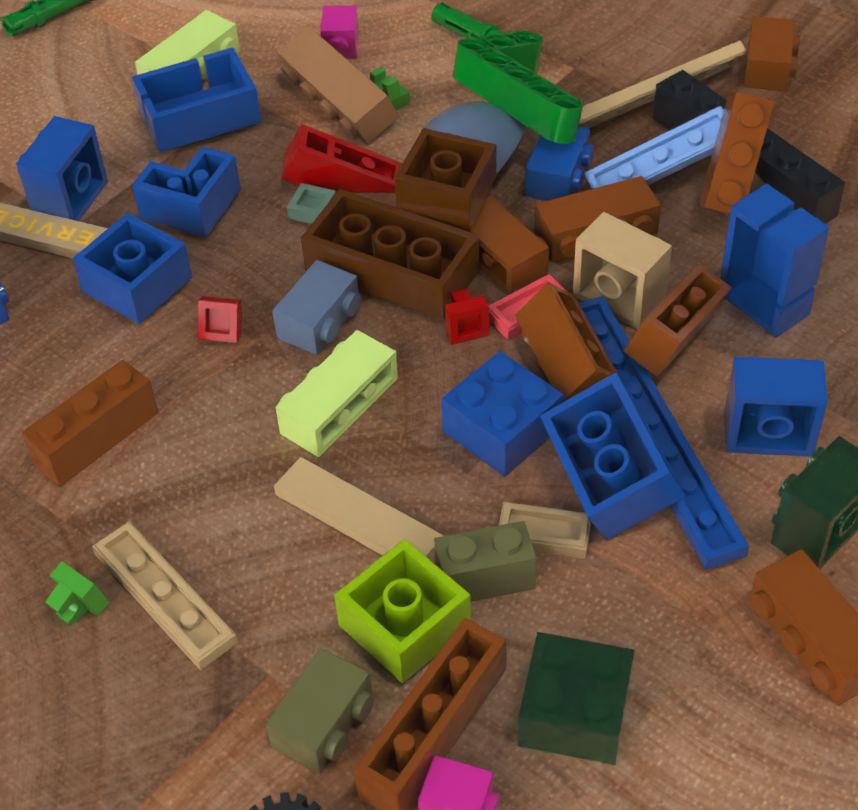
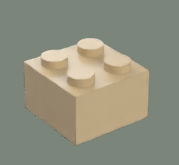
(622, 267)

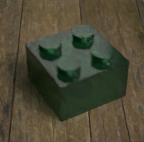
(819, 504)
(575, 698)

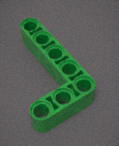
(504, 73)

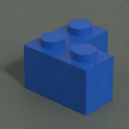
(188, 197)

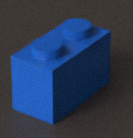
(558, 168)

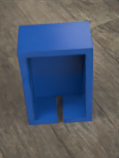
(184, 113)
(772, 259)

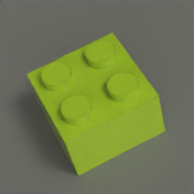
(402, 609)

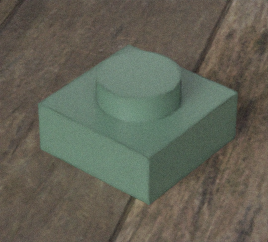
(308, 203)

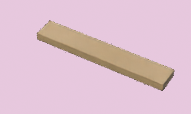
(644, 92)

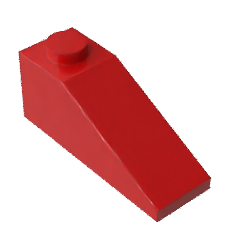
(336, 164)

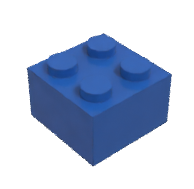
(63, 169)
(133, 267)
(775, 406)
(499, 412)

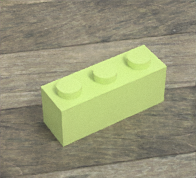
(198, 38)
(336, 392)

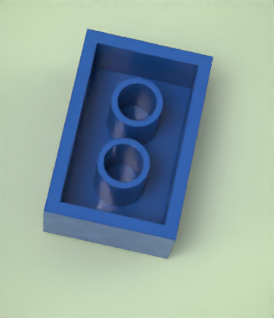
(611, 456)

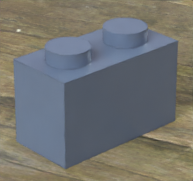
(316, 307)

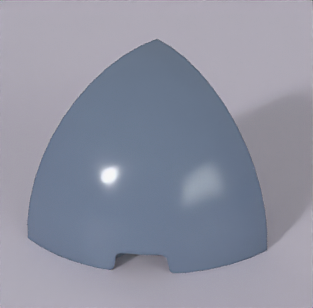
(483, 123)

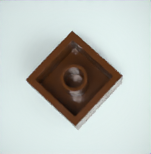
(446, 178)

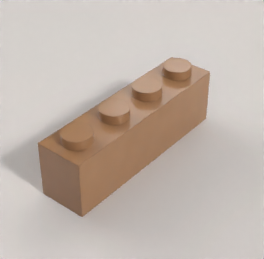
(337, 85)

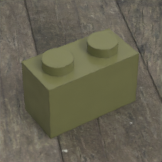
(489, 560)
(320, 711)

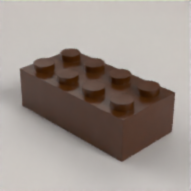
(393, 252)

